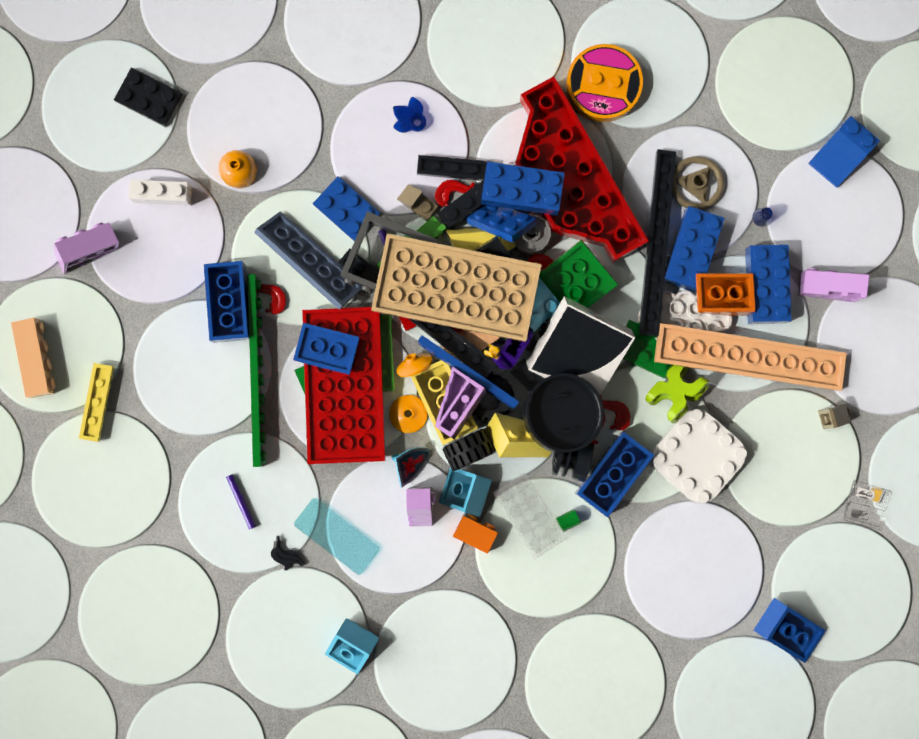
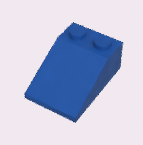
(843, 151)
(789, 630)

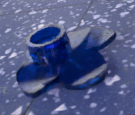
(407, 116)

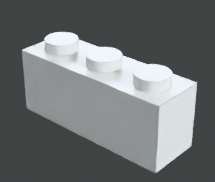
(160, 192)

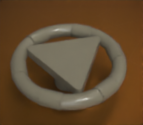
(697, 183)

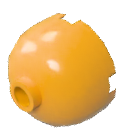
(237, 169)

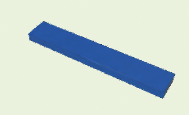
(453, 362)

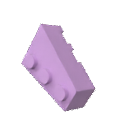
(85, 246)
(833, 285)
(459, 403)
(419, 506)

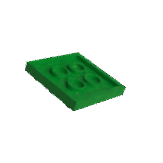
(578, 276)

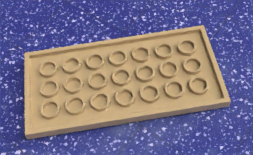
(456, 287)

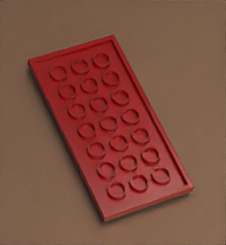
(341, 408)

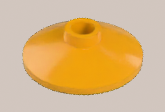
(414, 364)
(412, 423)

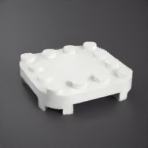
(698, 456)

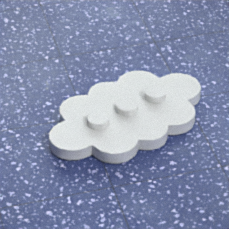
(683, 311)

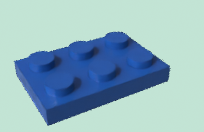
(344, 207)
(502, 222)
(326, 348)

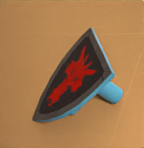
(411, 463)

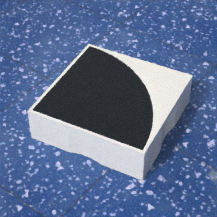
(580, 345)

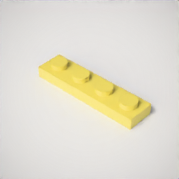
(96, 402)

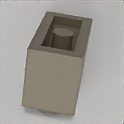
(834, 416)

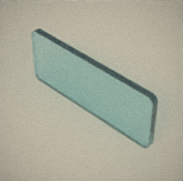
(336, 536)

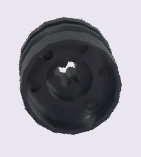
(576, 461)

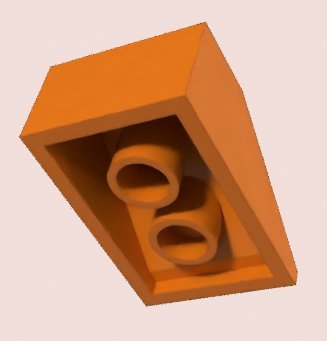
(725, 294)

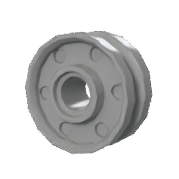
(539, 242)

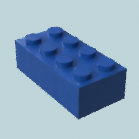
(522, 188)
(692, 248)
(771, 283)
(227, 301)
(614, 474)

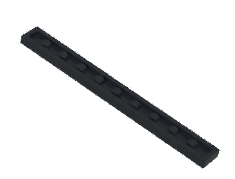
(657, 246)
(441, 334)

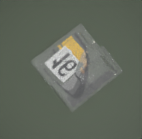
(867, 505)

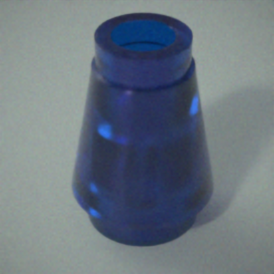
(759, 219)

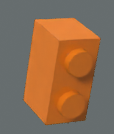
(475, 533)

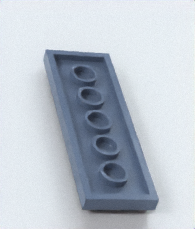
(307, 259)

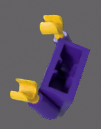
(509, 353)

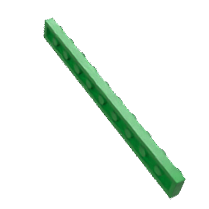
(256, 377)

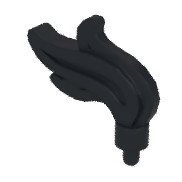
(285, 557)

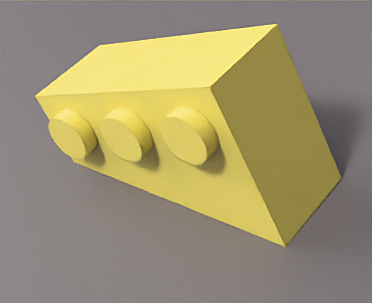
(473, 238)
(512, 438)

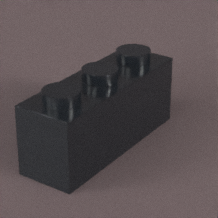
(462, 207)

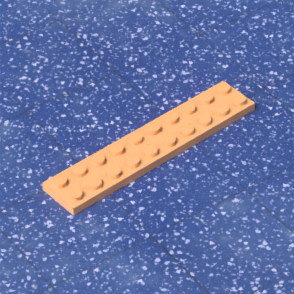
(750, 357)

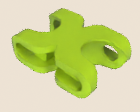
(677, 392)

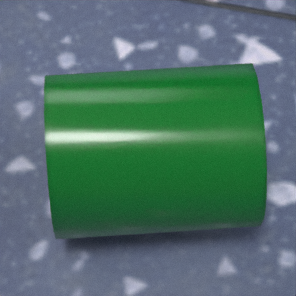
(568, 520)

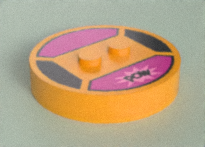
(604, 83)

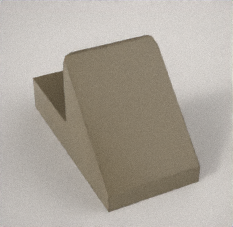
(417, 202)

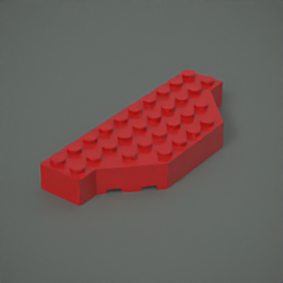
(590, 198)

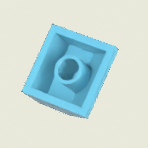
(465, 491)
(351, 646)

